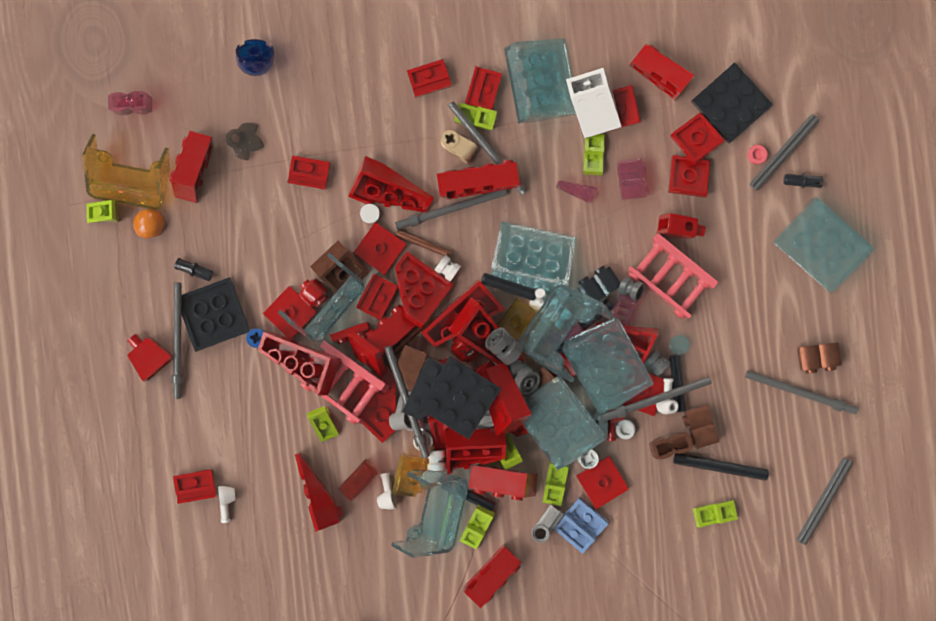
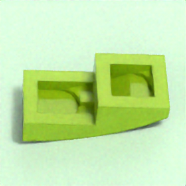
(479, 117)
(593, 155)
(555, 485)
(715, 513)
(477, 527)

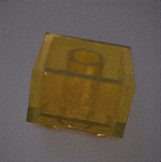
(517, 319)
(404, 484)

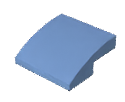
(581, 525)

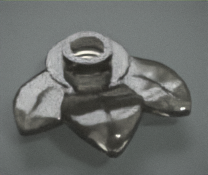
(247, 142)

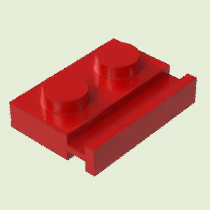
(429, 78)
(483, 88)
(308, 172)
(377, 296)
(194, 486)

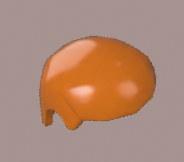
(148, 224)

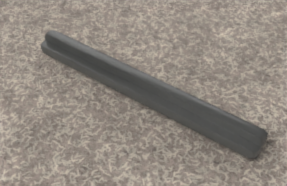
(784, 152)
(824, 501)

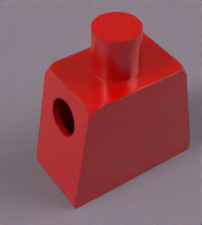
(679, 226)
(147, 356)

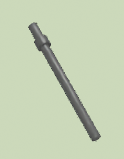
(479, 138)
(415, 219)
(177, 378)
(836, 404)
(622, 411)
(419, 437)

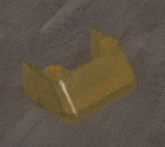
(124, 183)

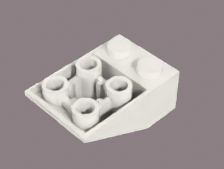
(594, 102)

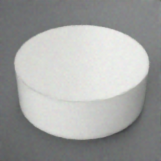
(369, 213)
(625, 429)

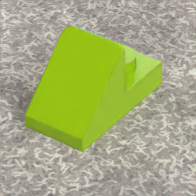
(102, 211)
(323, 423)
(512, 455)

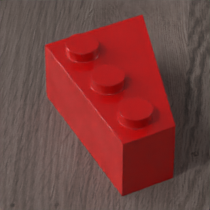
(661, 71)
(191, 165)
(390, 330)
(641, 338)
(509, 407)
(480, 448)
(502, 482)
(492, 576)

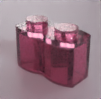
(125, 104)
(632, 179)

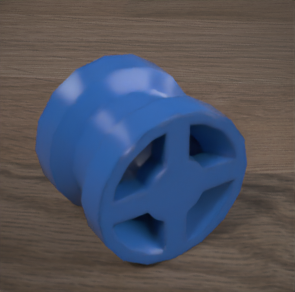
(253, 339)

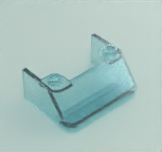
(333, 309)
(554, 323)
(440, 514)

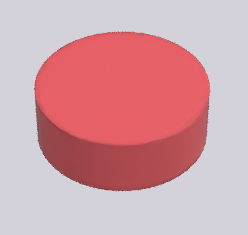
(757, 154)

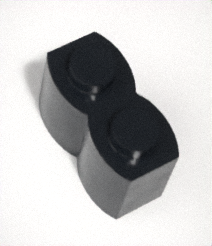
(599, 285)

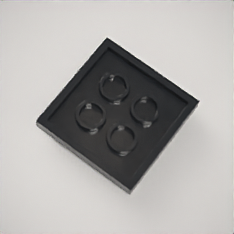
(731, 103)
(213, 314)
(459, 397)

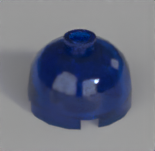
(255, 57)

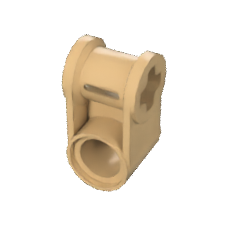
(461, 148)

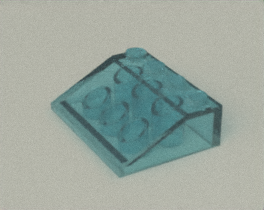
(539, 79)
(823, 244)
(533, 257)
(607, 365)
(561, 423)

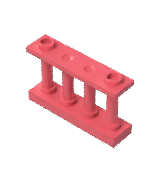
(675, 257)
(359, 375)

